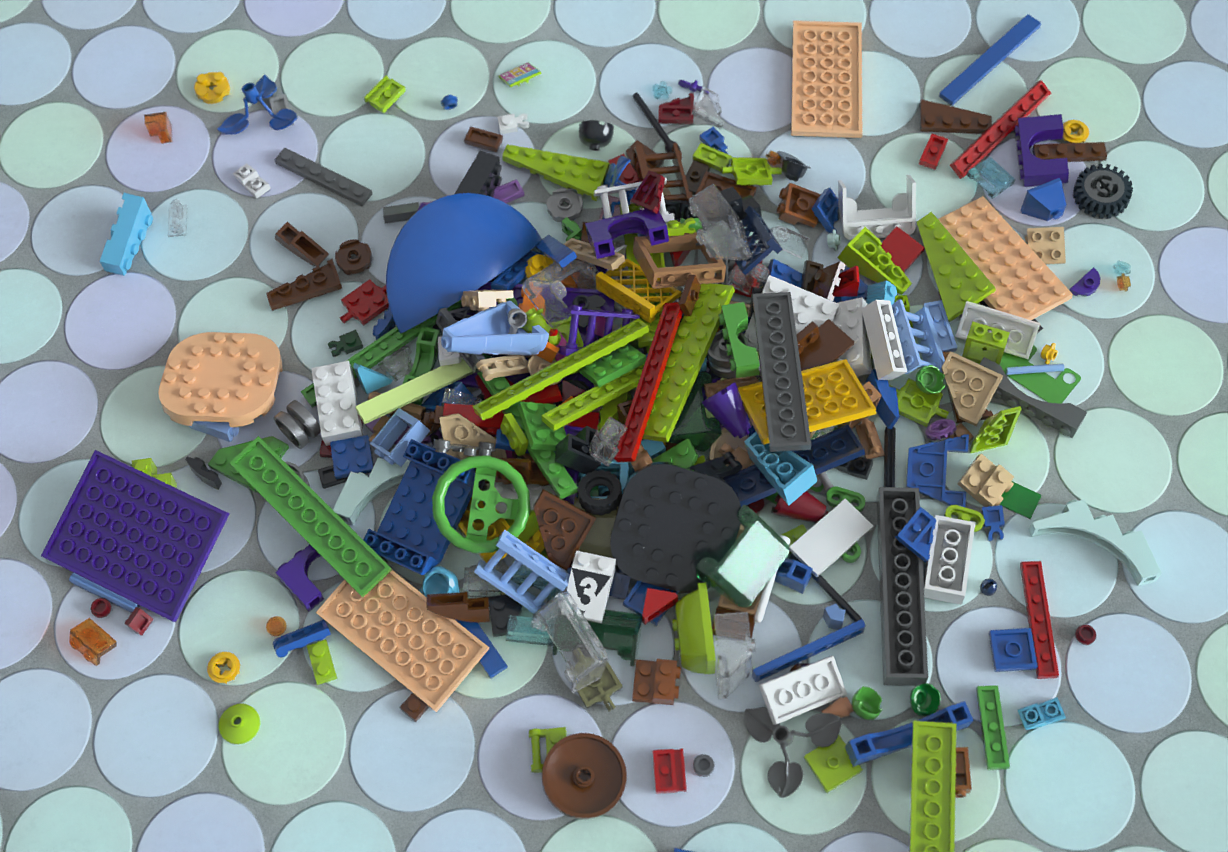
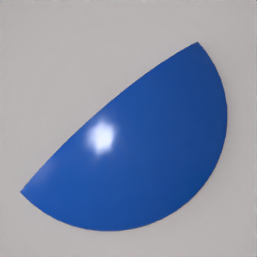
(450, 250)

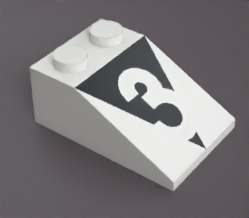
(591, 583)

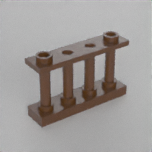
(641, 158)

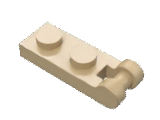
(502, 366)

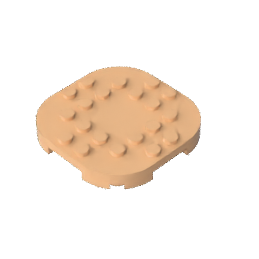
(220, 378)

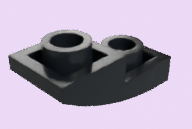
(679, 209)
(857, 467)
(200, 470)

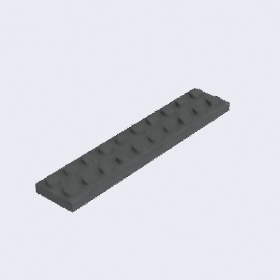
(781, 372)

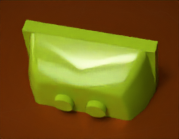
(695, 632)

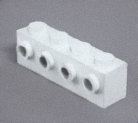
(884, 340)

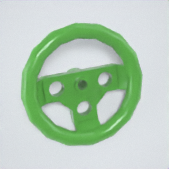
(486, 469)

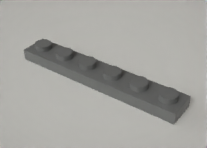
(323, 176)

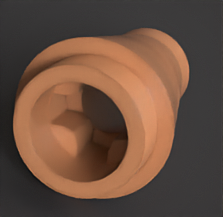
(841, 708)

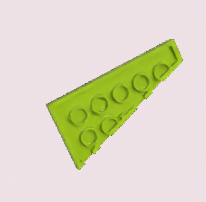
(560, 169)
(952, 268)

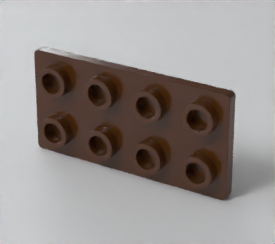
(821, 344)
(528, 470)

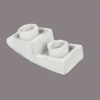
(251, 181)

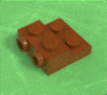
(797, 205)
(656, 681)
(963, 776)

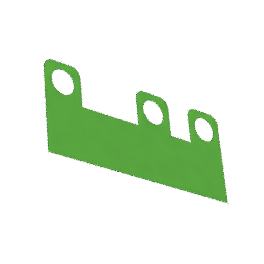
(1041, 384)

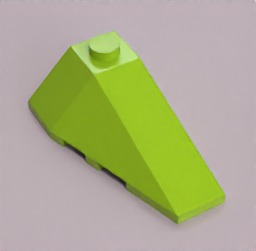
(873, 261)
(996, 430)

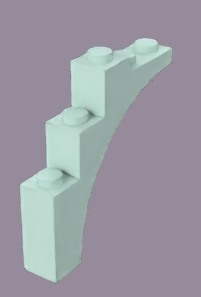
(361, 489)
(1104, 531)

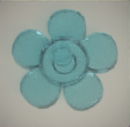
(662, 90)

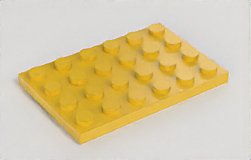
(830, 394)

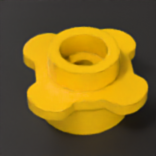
(1049, 353)

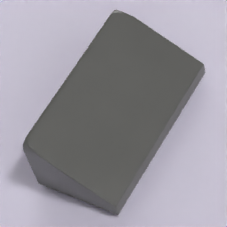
(399, 212)

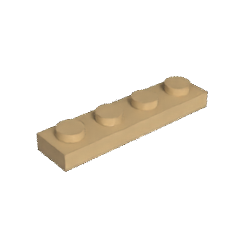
(585, 252)

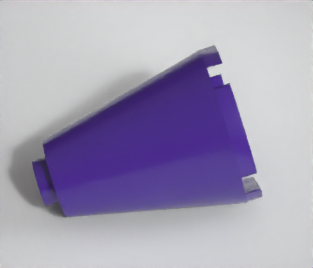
(729, 410)

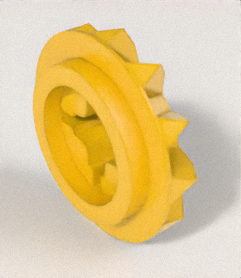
(1072, 126)
(220, 660)

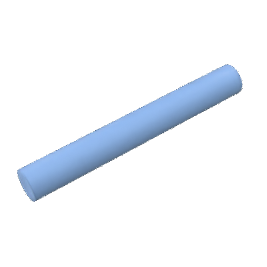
(1034, 369)

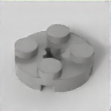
(556, 200)

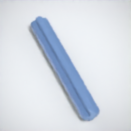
(102, 592)

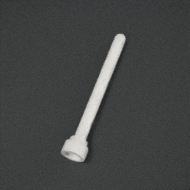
(766, 592)

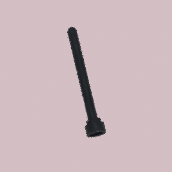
(668, 143)
(834, 595)

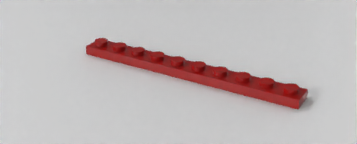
(649, 383)

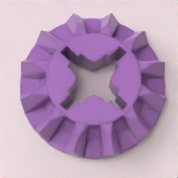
(940, 429)

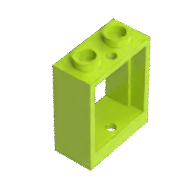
(979, 340)

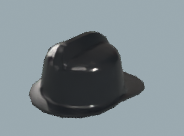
(792, 166)

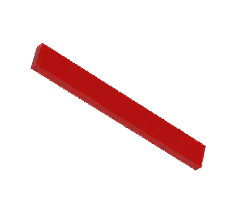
(1000, 129)

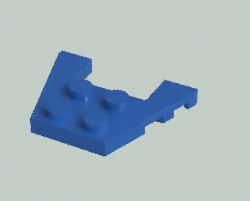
(928, 469)

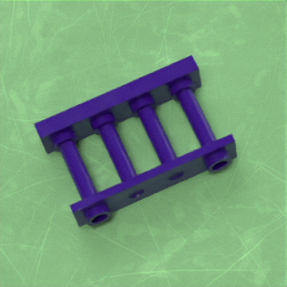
(576, 310)

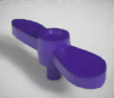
(693, 87)

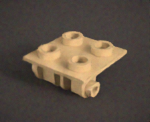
(1047, 244)

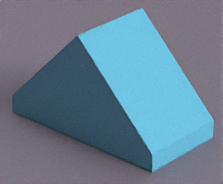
(370, 379)

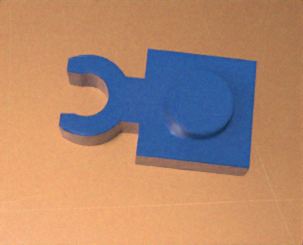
(993, 519)

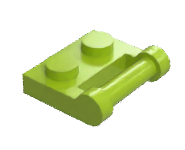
(552, 736)

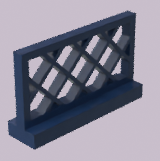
(763, 234)

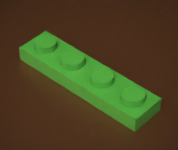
(992, 727)

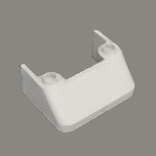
(878, 221)

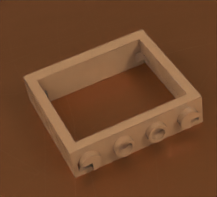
(676, 275)

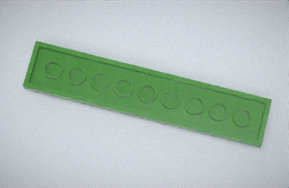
(311, 516)

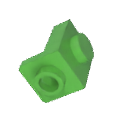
(571, 229)

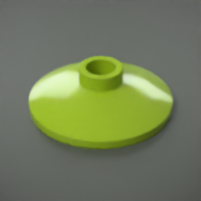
(245, 730)

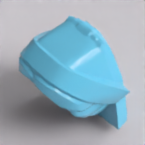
(439, 581)

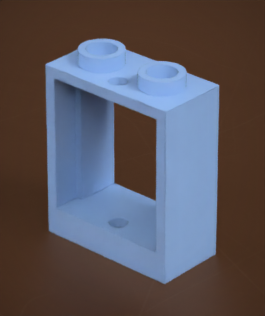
(392, 431)

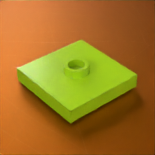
(832, 765)

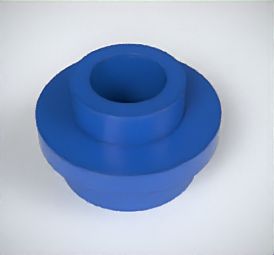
(449, 102)

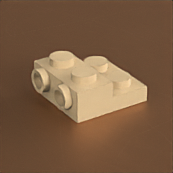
(483, 299)
(986, 481)

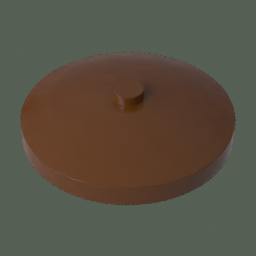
(584, 776)

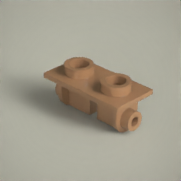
(869, 439)

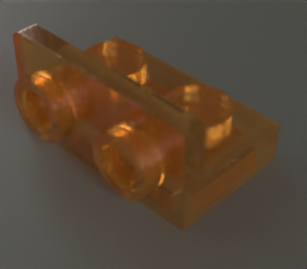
(91, 641)

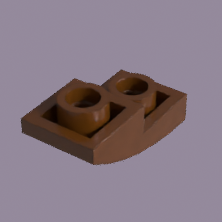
(431, 419)

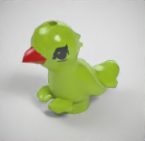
(536, 318)

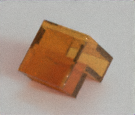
(159, 125)

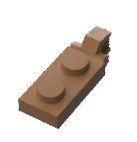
(713, 388)

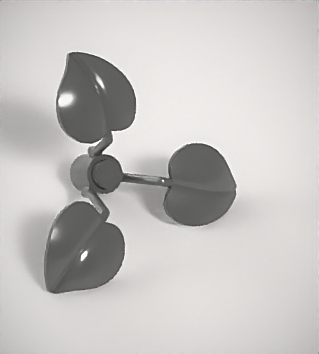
(787, 776)

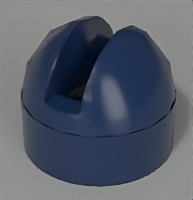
(991, 590)

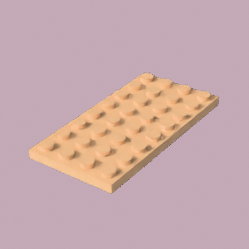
(827, 79)
(1019, 276)
(404, 638)

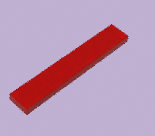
(1039, 619)

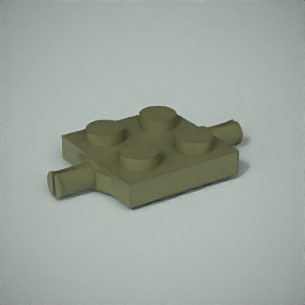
(601, 689)

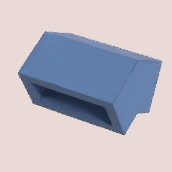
(834, 616)

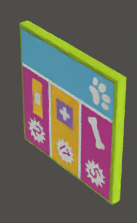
(519, 75)

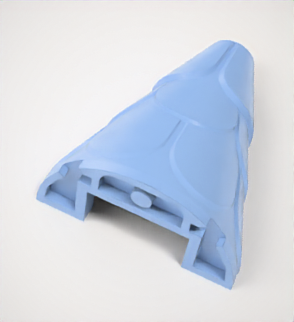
(489, 334)

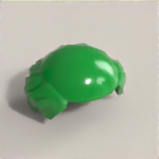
(925, 699)

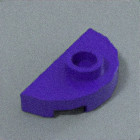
(1087, 284)

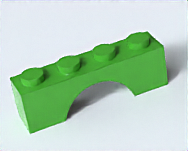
(425, 355)
(743, 358)

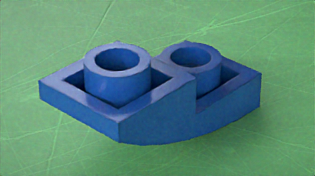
(384, 325)

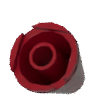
(803, 508)

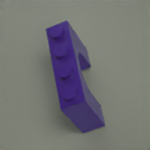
(1037, 170)
(604, 231)
(295, 578)

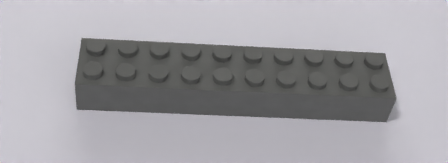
(900, 591)

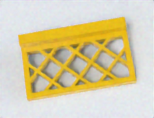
(627, 296)

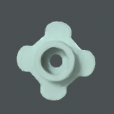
(833, 240)

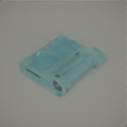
(994, 174)

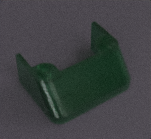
(618, 632)

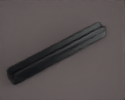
(889, 458)

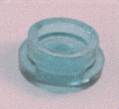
(1121, 267)

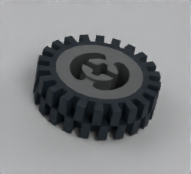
(1099, 199)

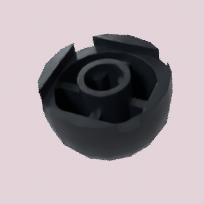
(595, 134)

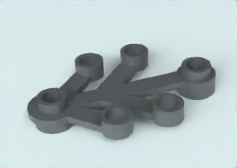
(484, 448)

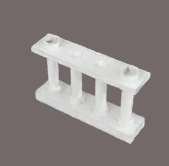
(603, 191)

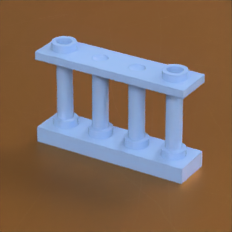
(926, 336)
(524, 556)

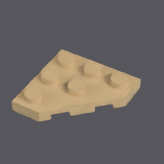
(969, 386)
(462, 431)

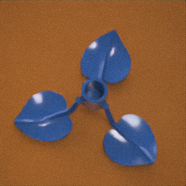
(253, 94)
(613, 178)

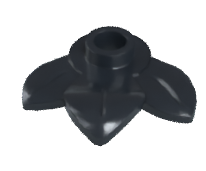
(592, 302)

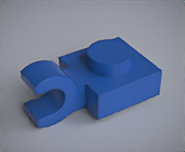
(713, 139)

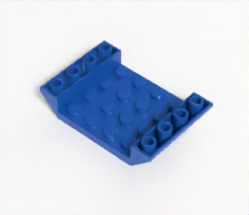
(408, 528)

